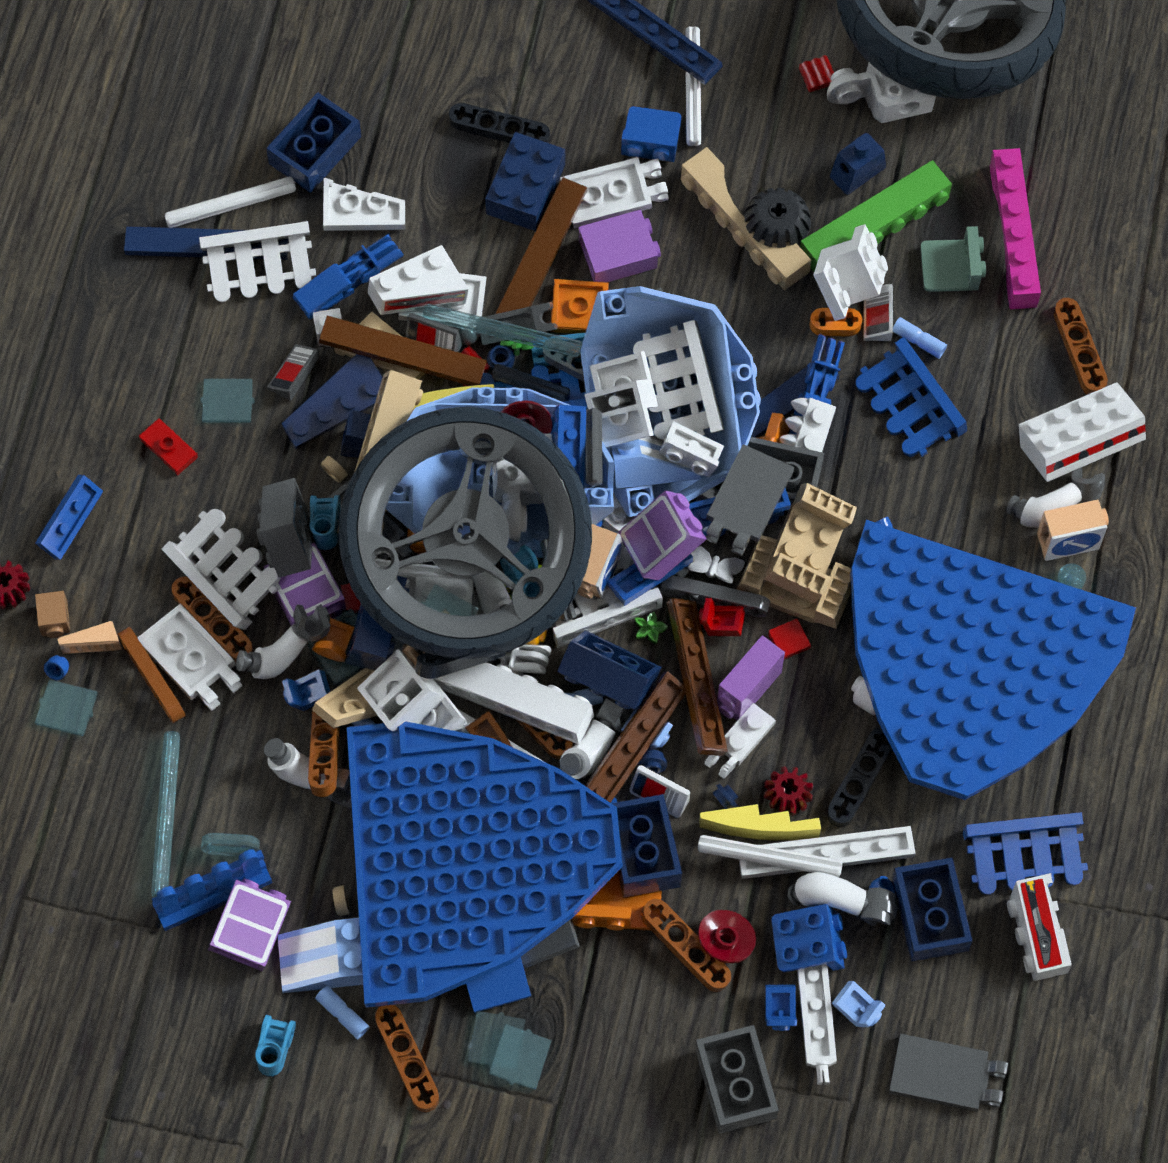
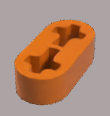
(833, 327)

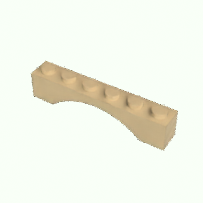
(706, 178)

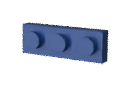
(69, 517)
(630, 584)

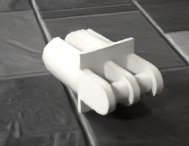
(527, 659)

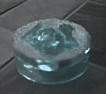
(1072, 575)

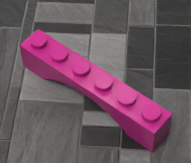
(1020, 256)

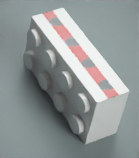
(1082, 431)

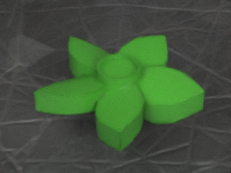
(516, 346)
(650, 627)

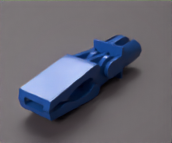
(340, 280)
(825, 360)

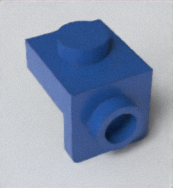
(306, 690)
(780, 1006)

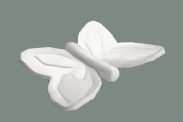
(723, 570)

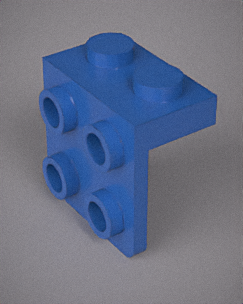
(651, 134)
(809, 938)

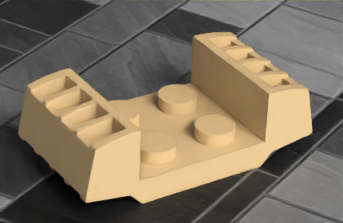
(808, 542)
(825, 610)

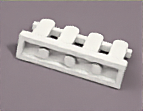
(244, 256)
(683, 368)
(209, 564)
(597, 620)

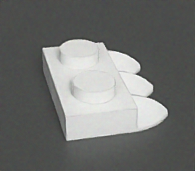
(811, 427)

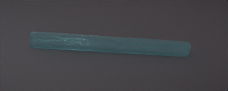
(502, 330)
(166, 809)

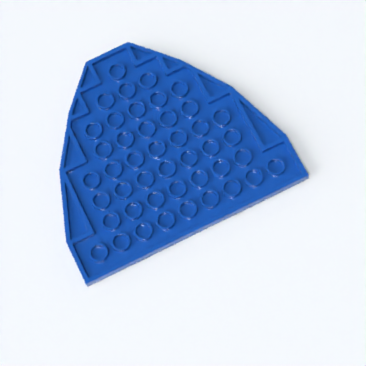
(974, 657)
(465, 856)

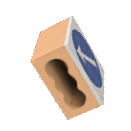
(1072, 529)
(603, 561)

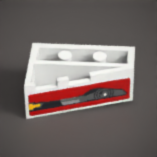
(417, 282)
(1039, 928)

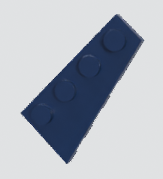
(349, 389)

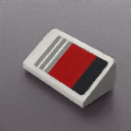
(879, 316)
(648, 784)

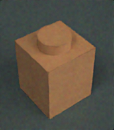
(52, 614)

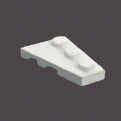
(358, 210)

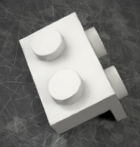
(691, 450)

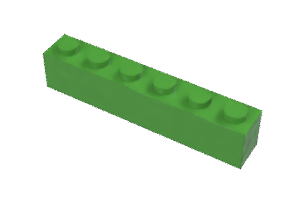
(885, 211)

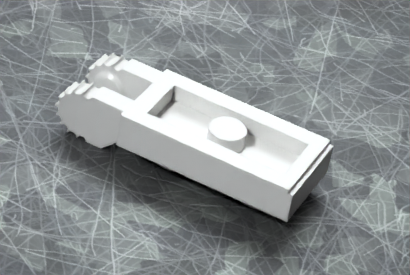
(743, 738)

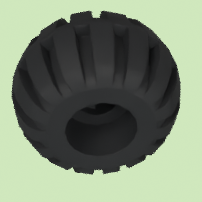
(778, 217)

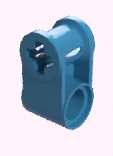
(325, 517)
(529, 560)
(274, 1039)

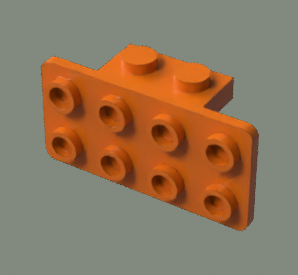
(613, 911)

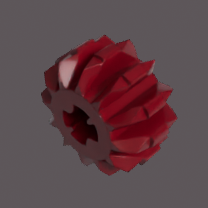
(17, 584)
(777, 788)

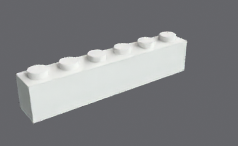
(522, 699)

